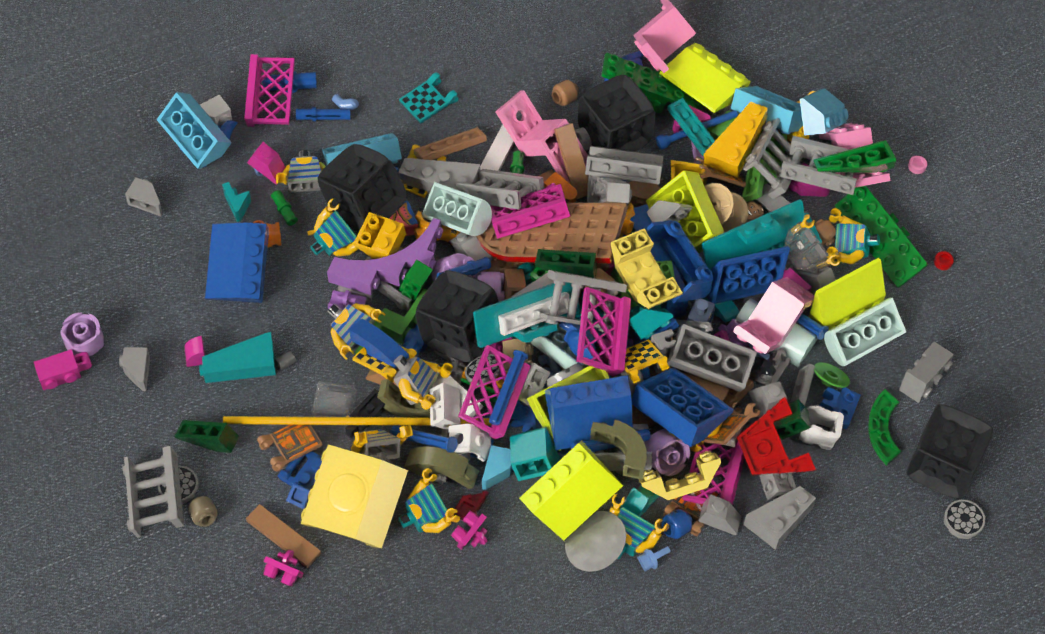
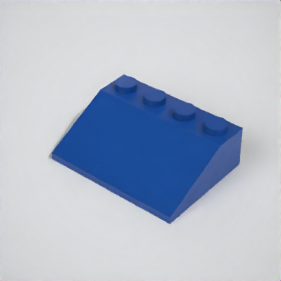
(237, 262)
(747, 275)
(577, 406)
(680, 406)

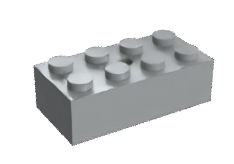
(730, 361)

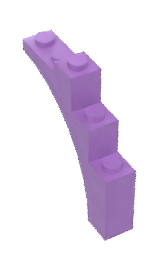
(367, 274)

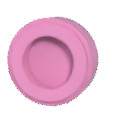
(917, 164)

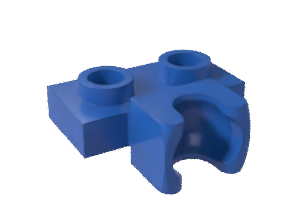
(842, 402)

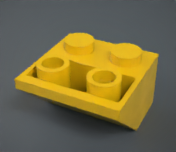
(380, 236)

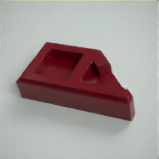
(470, 503)

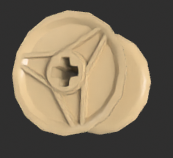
(729, 206)

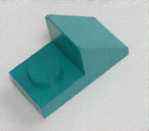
(238, 202)
(639, 500)

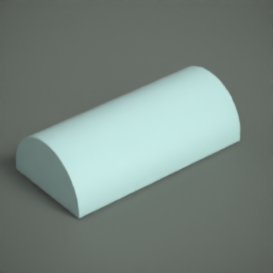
(458, 210)
(864, 332)
(796, 344)
(557, 348)

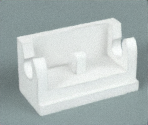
(446, 406)

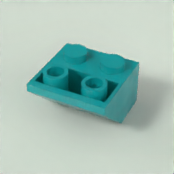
(647, 320)
(532, 453)

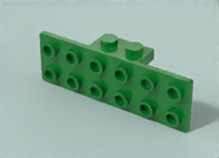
(651, 83)
(895, 251)

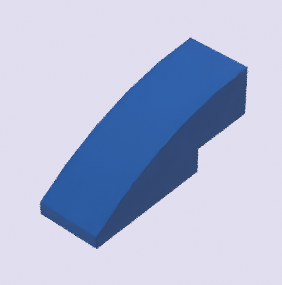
(376, 342)

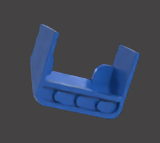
(685, 258)

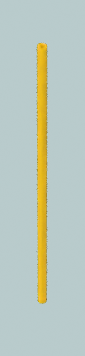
(334, 420)

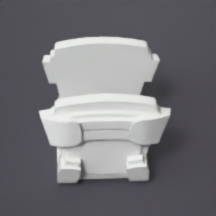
(815, 434)
(471, 440)

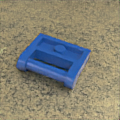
(307, 473)

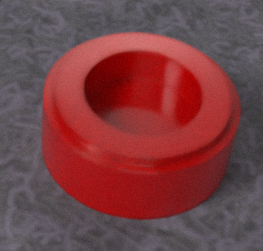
(943, 260)

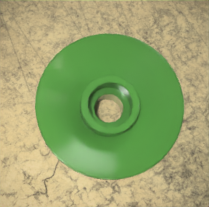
(831, 375)

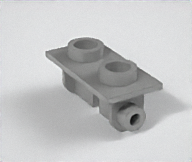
(780, 363)

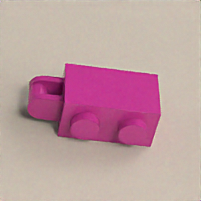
(61, 368)

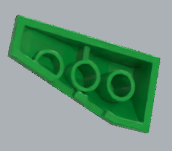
(865, 159)

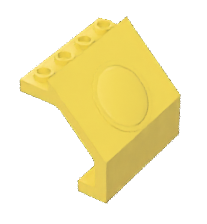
(354, 496)

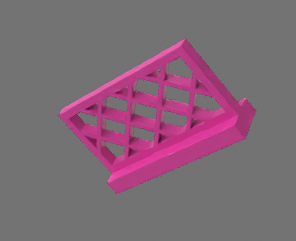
(253, 90)
(534, 216)
(619, 331)
(494, 431)
(731, 476)

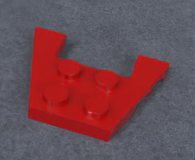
(764, 448)

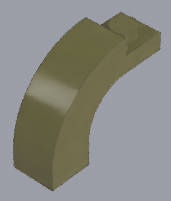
(396, 404)
(628, 441)
(443, 463)

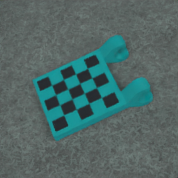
(426, 100)

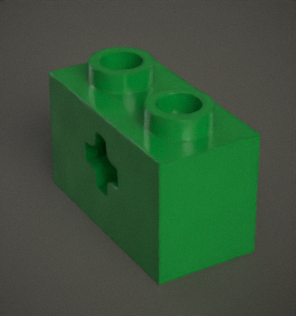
(415, 280)

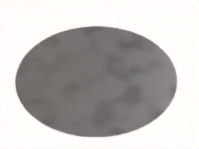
(596, 542)

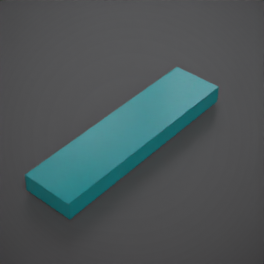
(691, 125)

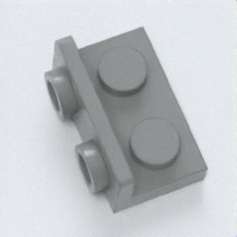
(777, 484)

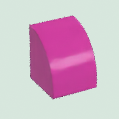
(194, 351)

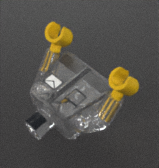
(805, 248)

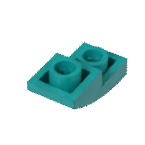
(725, 310)

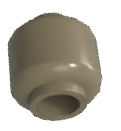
(202, 511)

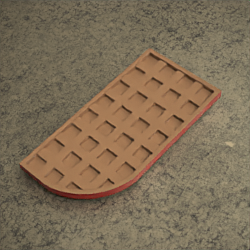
(586, 230)

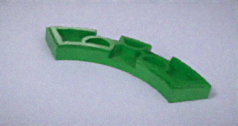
(878, 427)

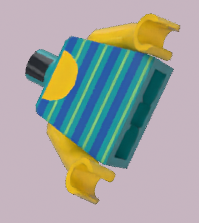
(333, 233)
(851, 239)
(426, 508)
(639, 532)

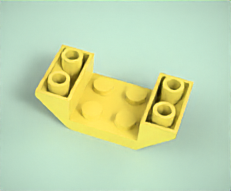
(641, 271)
(707, 464)

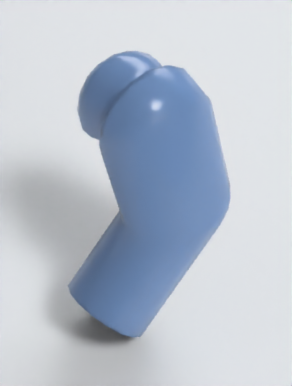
(345, 103)

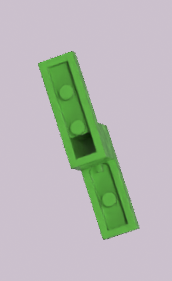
(755, 179)
(397, 325)

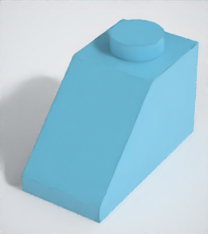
(497, 467)

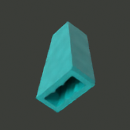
(240, 361)

